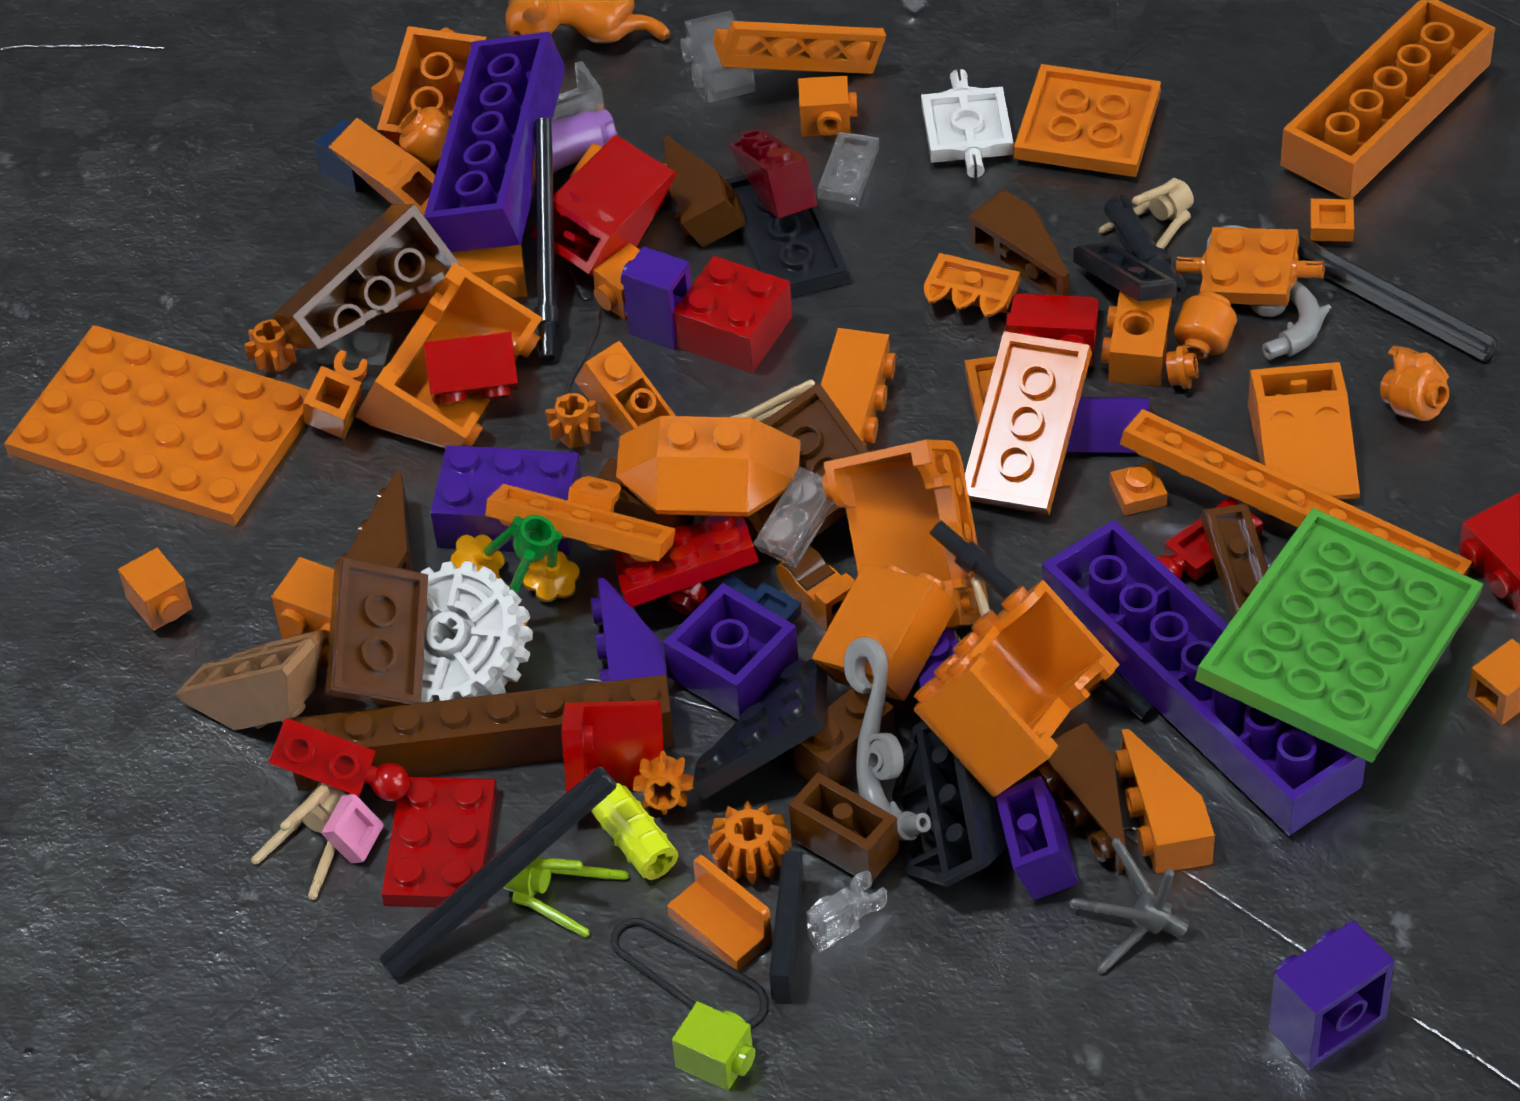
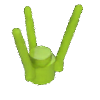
(536, 879)

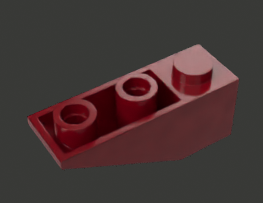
(775, 173)

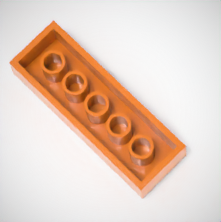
(1387, 97)

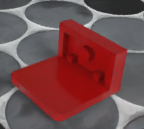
(1055, 318)

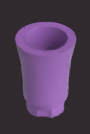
(576, 134)

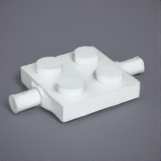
(967, 124)

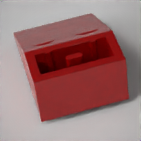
(607, 203)

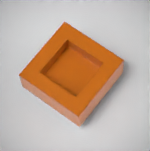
(1332, 220)
(1138, 488)

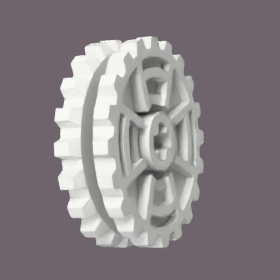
(471, 634)

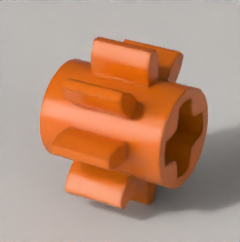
(270, 347)
(573, 420)
(663, 782)

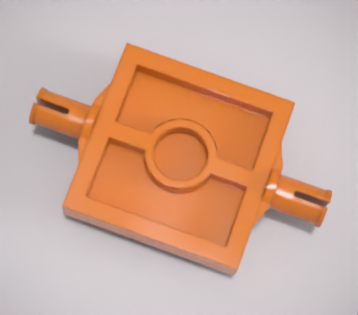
(1251, 265)

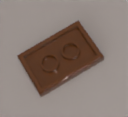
(376, 633)

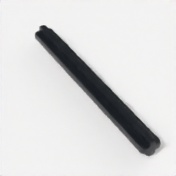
(1399, 301)
(498, 872)

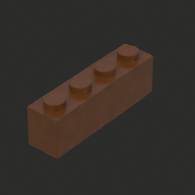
(369, 277)

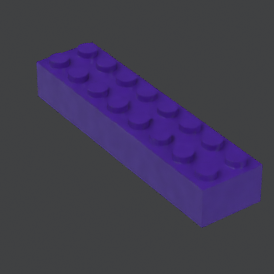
(1159, 639)

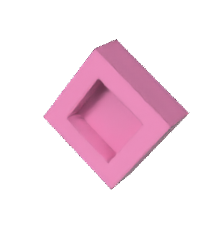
(352, 828)

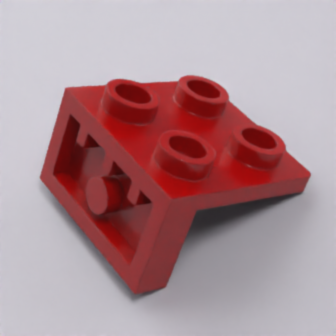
(610, 737)

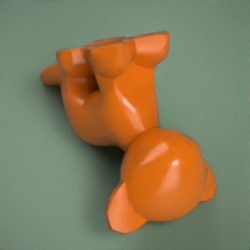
(594, 19)

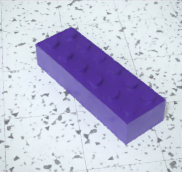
(489, 148)

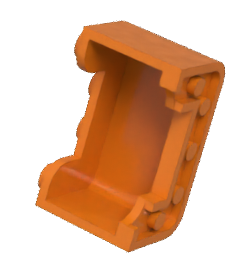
(1013, 686)

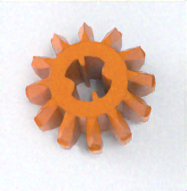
(749, 842)

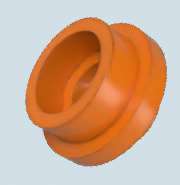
(1181, 367)

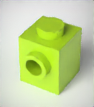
(713, 1045)

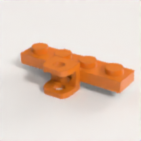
(586, 517)

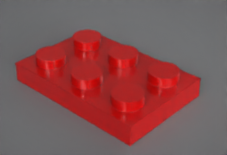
(695, 557)
(438, 839)

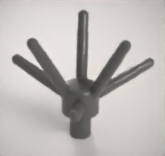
(1149, 913)

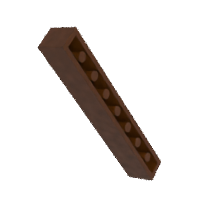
(479, 729)

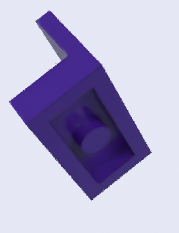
(1102, 422)

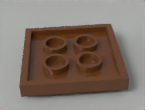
(823, 438)

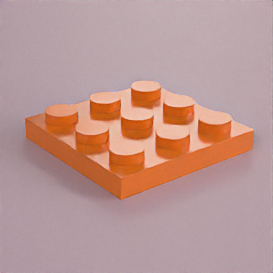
(1088, 120)

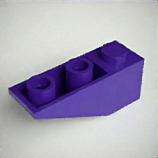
(626, 640)

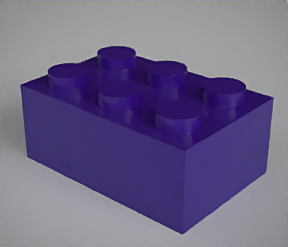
(475, 473)

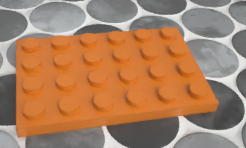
(161, 425)

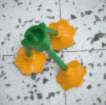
(536, 544)

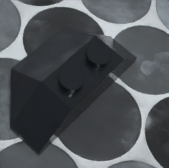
(963, 816)

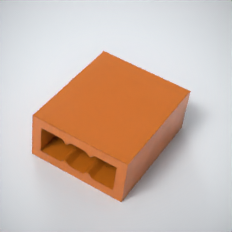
(896, 611)

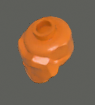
(1416, 385)

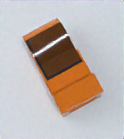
(815, 586)

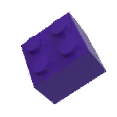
(730, 650)
(1330, 993)

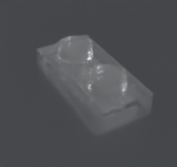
(795, 518)

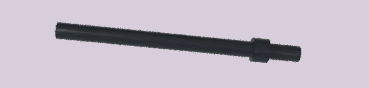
(545, 241)
(972, 559)

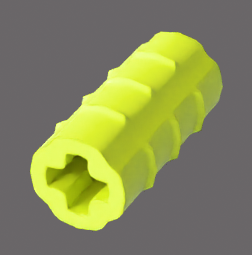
(636, 833)

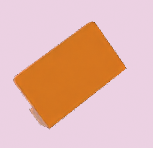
(722, 915)

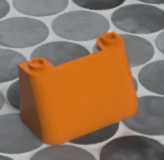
(401, 393)
(896, 501)

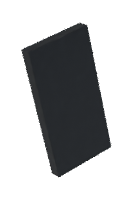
(791, 246)

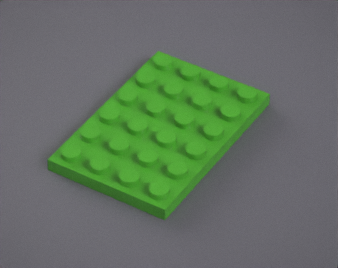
(1340, 634)

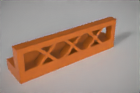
(799, 47)

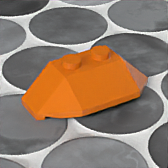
(706, 464)

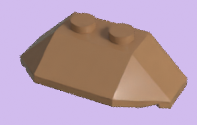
(258, 683)

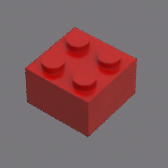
(732, 314)

